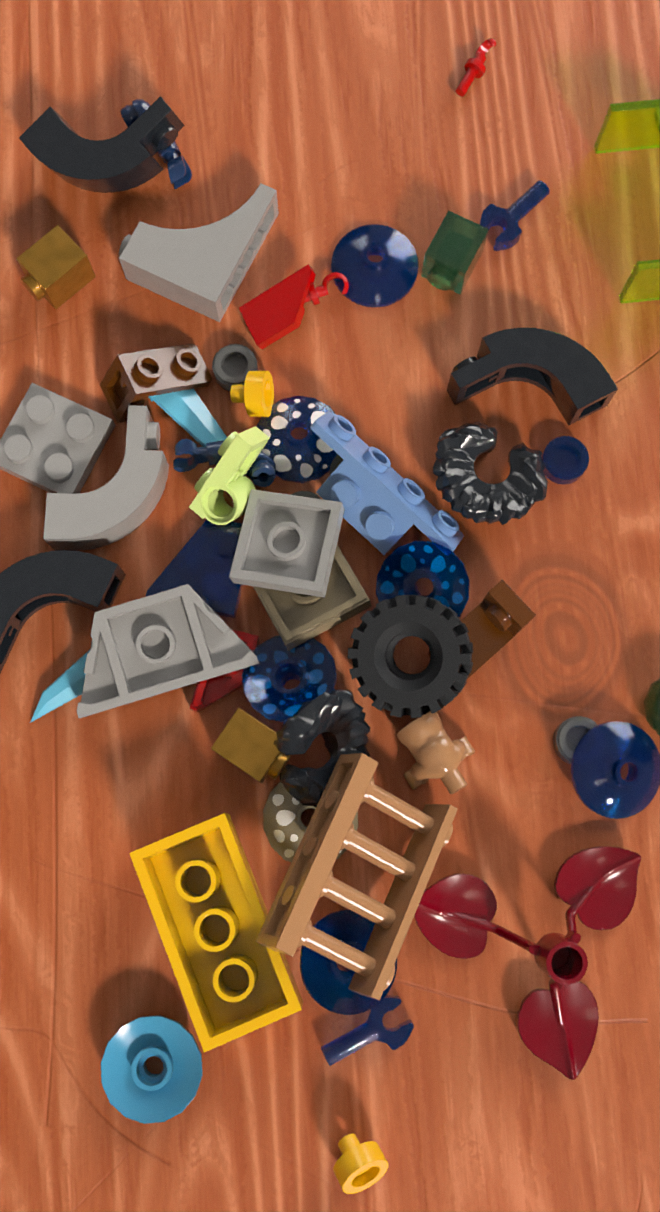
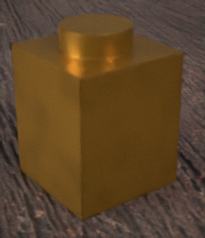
(55, 268)
(250, 747)

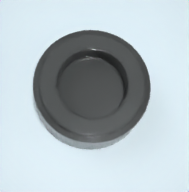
(232, 365)
(569, 734)

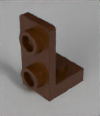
(152, 373)
(495, 623)

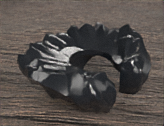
(478, 499)
(343, 730)

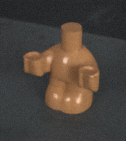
(434, 753)

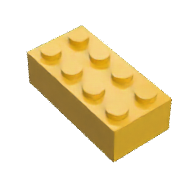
(209, 927)

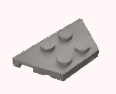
(157, 648)

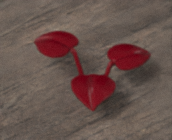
(560, 1021)

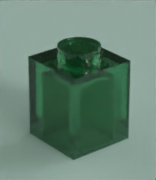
(454, 253)

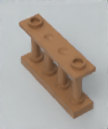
(312, 877)

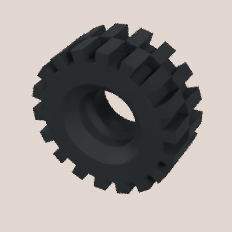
(375, 663)

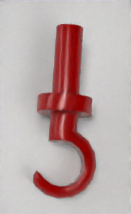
(475, 67)
(315, 293)

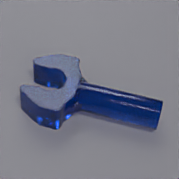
(509, 217)
(369, 1032)

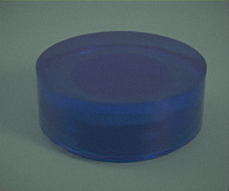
(565, 460)

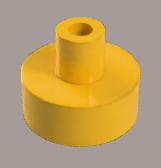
(255, 393)
(359, 1164)

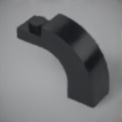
(109, 163)
(541, 358)
(50, 580)

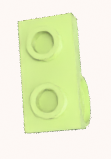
(237, 456)

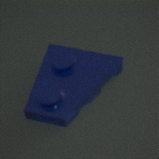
(206, 567)

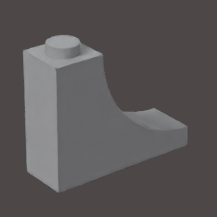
(201, 263)

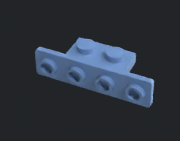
(375, 495)

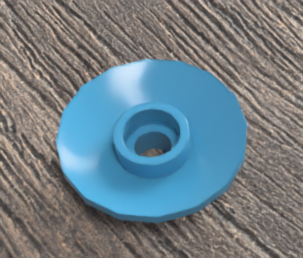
(136, 1090)

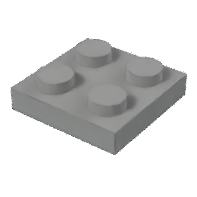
(53, 441)
(287, 543)

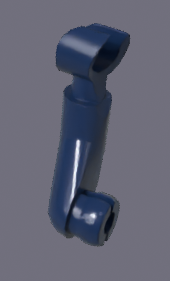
(178, 167)
(261, 471)

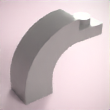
(120, 505)

